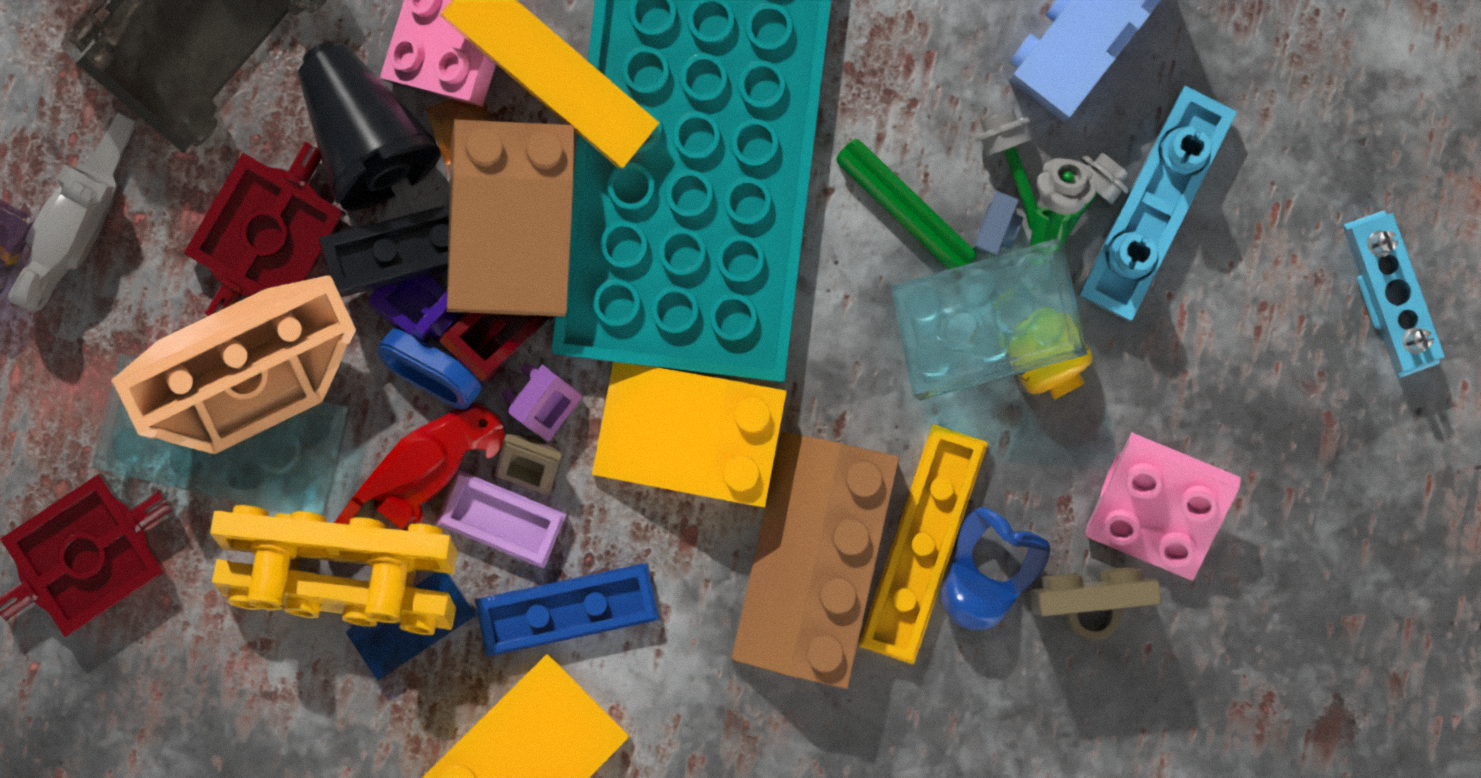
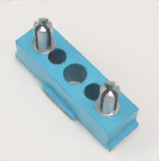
(1409, 348)

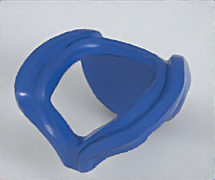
(975, 599)

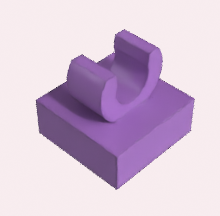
(543, 401)

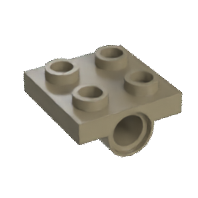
(1116, 590)

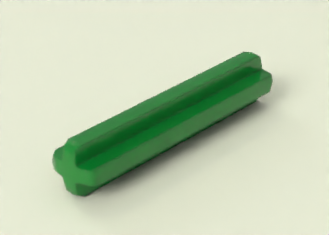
(905, 205)

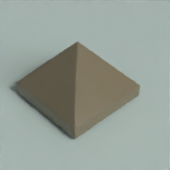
(528, 462)

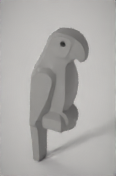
(71, 218)

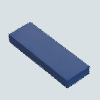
(566, 609)

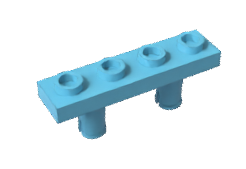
(1157, 203)

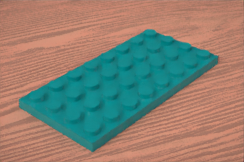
(702, 231)

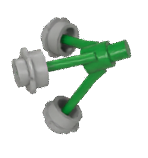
(1065, 185)

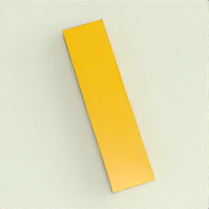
(554, 74)
(922, 544)

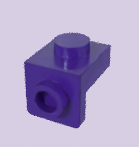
(415, 307)

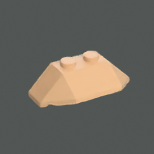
(239, 367)

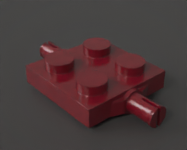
(263, 228)
(83, 555)

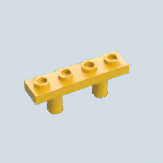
(311, 537)
(310, 593)

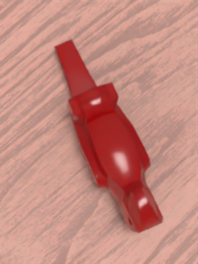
(426, 463)

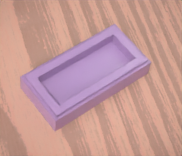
(501, 519)

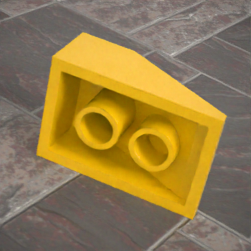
(689, 433)
(536, 731)

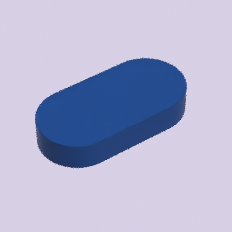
(428, 369)

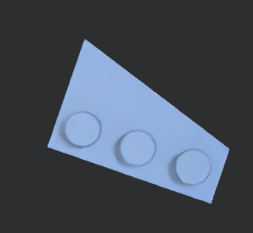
(1076, 50)

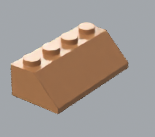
(815, 559)

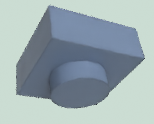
(998, 225)

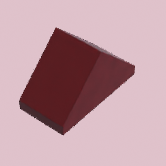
(490, 340)

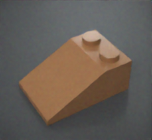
(509, 217)

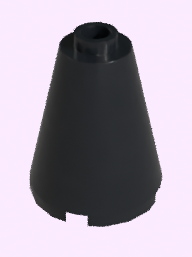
(361, 129)

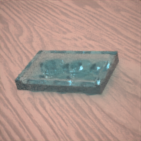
(989, 320)

